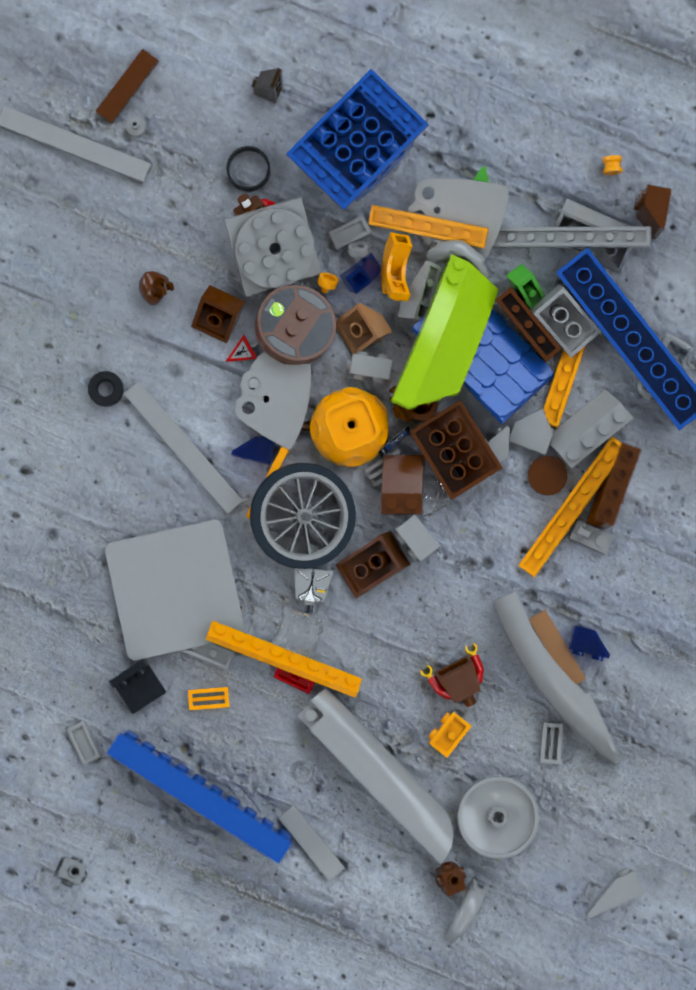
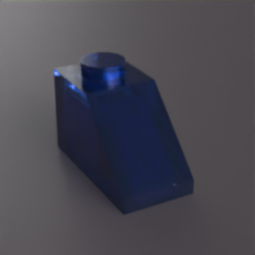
(257, 450)

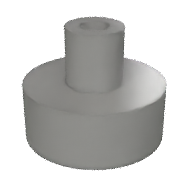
(139, 129)
(358, 250)

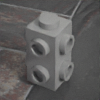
(366, 366)

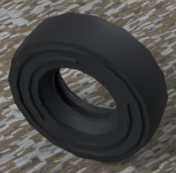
(110, 400)

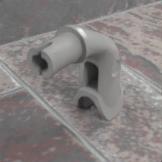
(442, 250)
(467, 912)

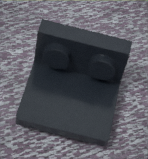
(138, 686)

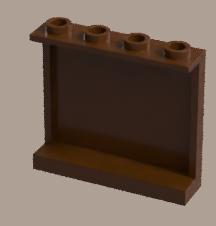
(612, 491)

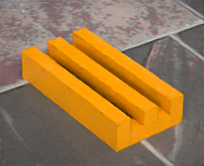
(209, 706)

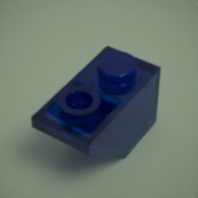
(361, 274)
(587, 641)

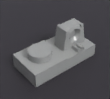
(591, 537)

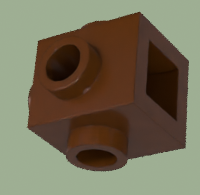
(450, 878)

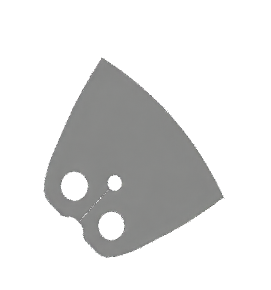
(287, 405)

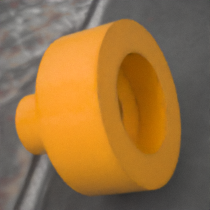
(327, 282)

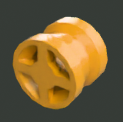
(612, 165)

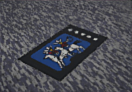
(394, 441)

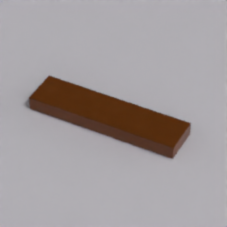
(127, 86)

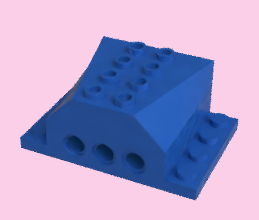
(358, 140)

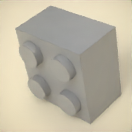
(416, 539)

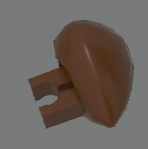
(154, 287)

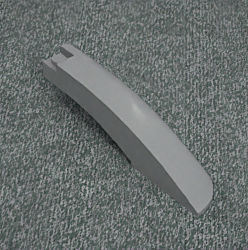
(561, 693)
(380, 773)

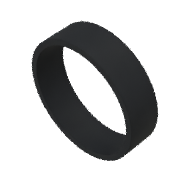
(242, 149)

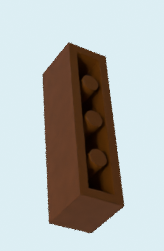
(528, 325)

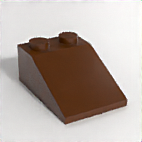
(402, 485)
(373, 564)

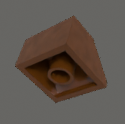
(217, 313)

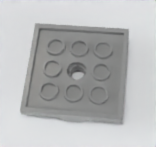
(256, 231)

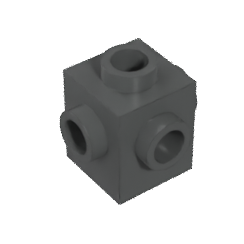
(64, 869)

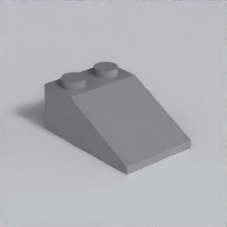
(565, 320)

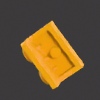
(449, 733)

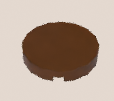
(547, 475)

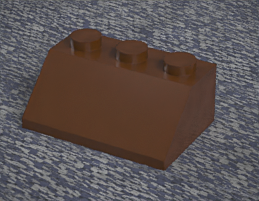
(653, 208)

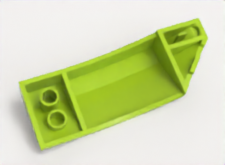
(447, 336)

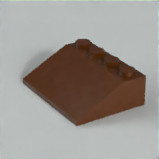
(456, 449)

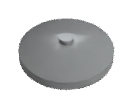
(498, 817)

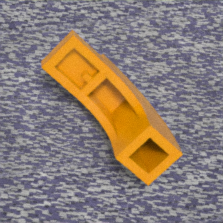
(394, 267)

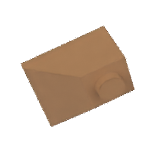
(362, 328)

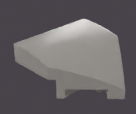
(533, 432)

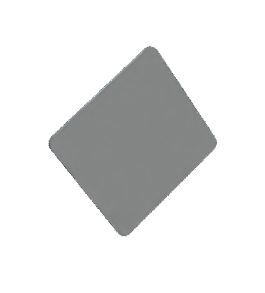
(173, 588)

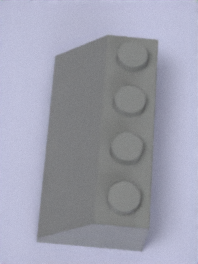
(580, 216)
(589, 429)

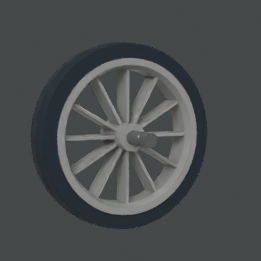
(302, 515)

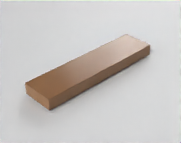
(556, 646)

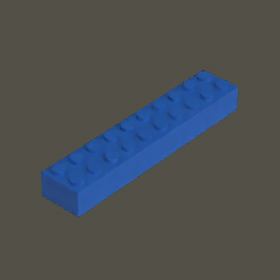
(631, 337)
(200, 796)

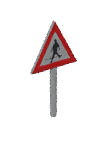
(243, 351)

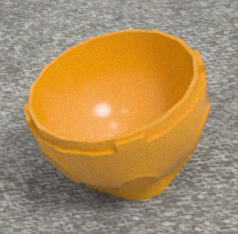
(339, 442)

